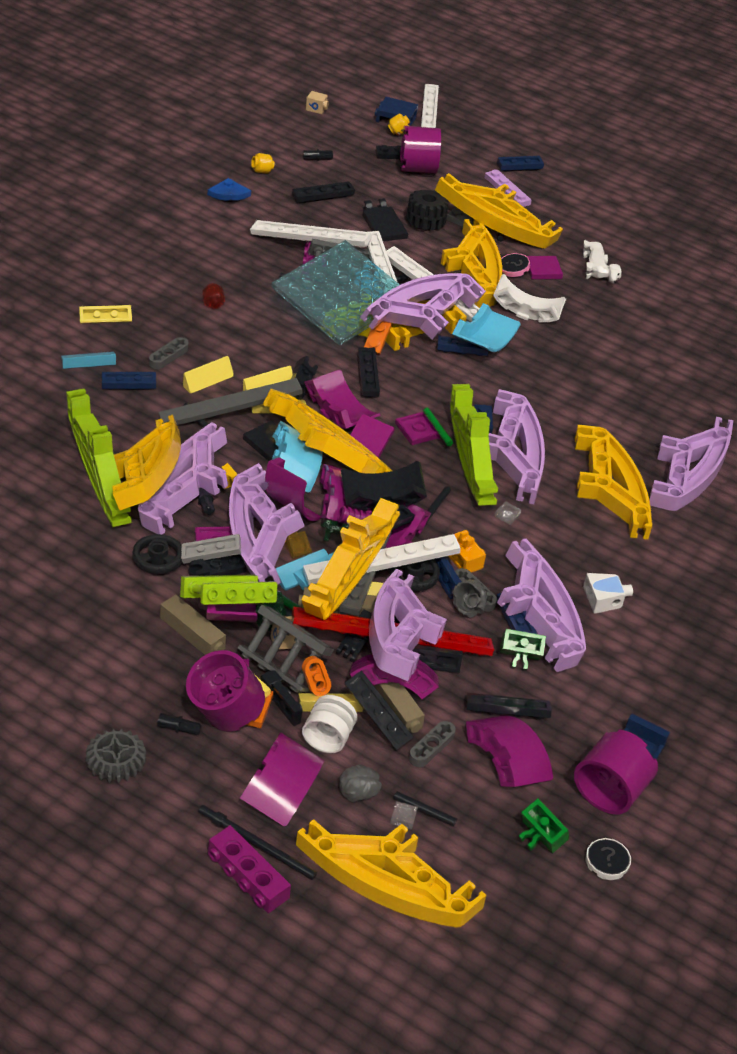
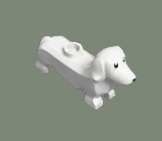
(598, 261)

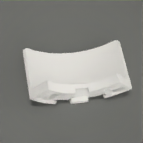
(526, 305)

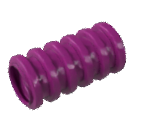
(344, 513)

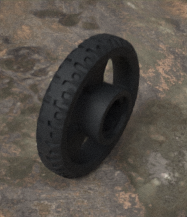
(157, 557)
(417, 570)

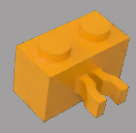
(471, 555)

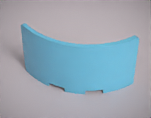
(487, 329)
(298, 458)

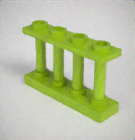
(228, 589)

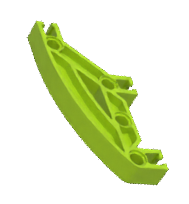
(472, 443)
(97, 454)

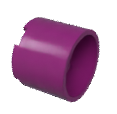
(420, 149)
(225, 690)
(615, 772)

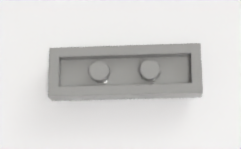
(211, 548)

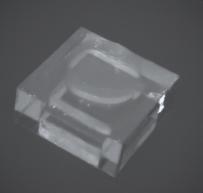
(507, 513)
(404, 814)

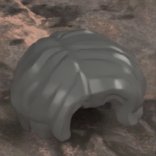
(470, 598)
(359, 783)

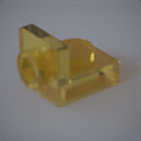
(298, 544)

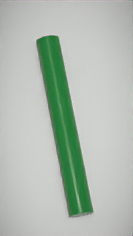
(438, 426)

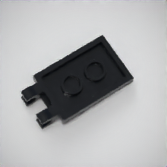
(384, 220)
(262, 440)

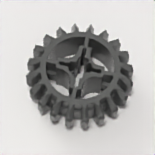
(102, 757)

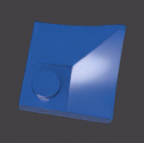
(229, 190)

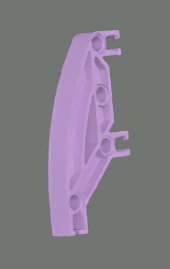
(444, 290)
(518, 420)
(193, 470)
(681, 483)
(251, 501)
(546, 605)
(392, 644)

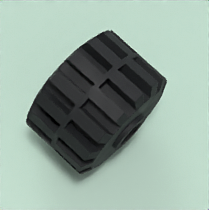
(427, 210)

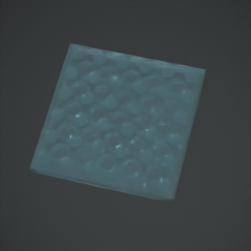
(336, 290)

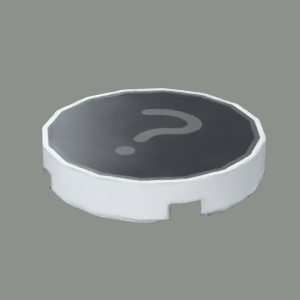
(608, 858)

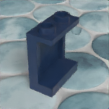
(391, 107)
(651, 734)

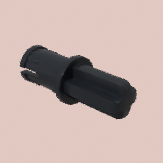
(317, 154)
(206, 501)
(178, 724)

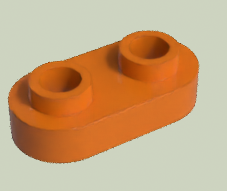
(316, 674)

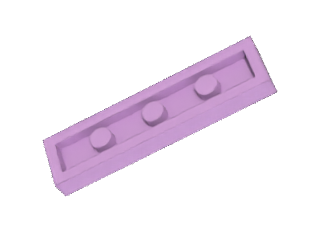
(497, 179)

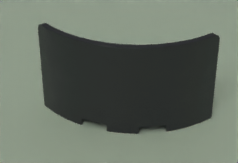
(397, 486)

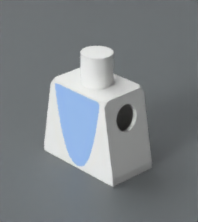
(605, 591)

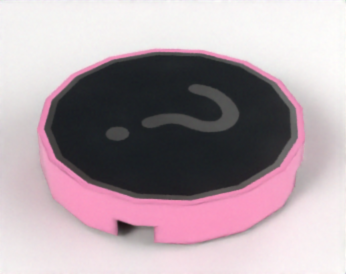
(515, 264)

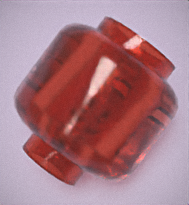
(213, 296)

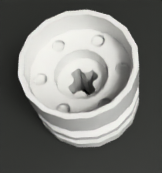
(329, 724)

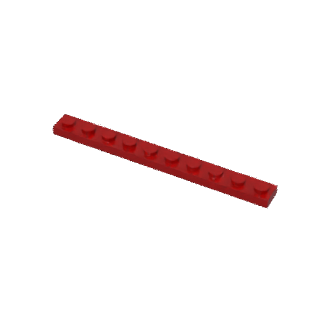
(360, 626)

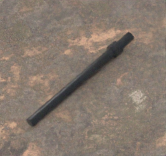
(220, 820)

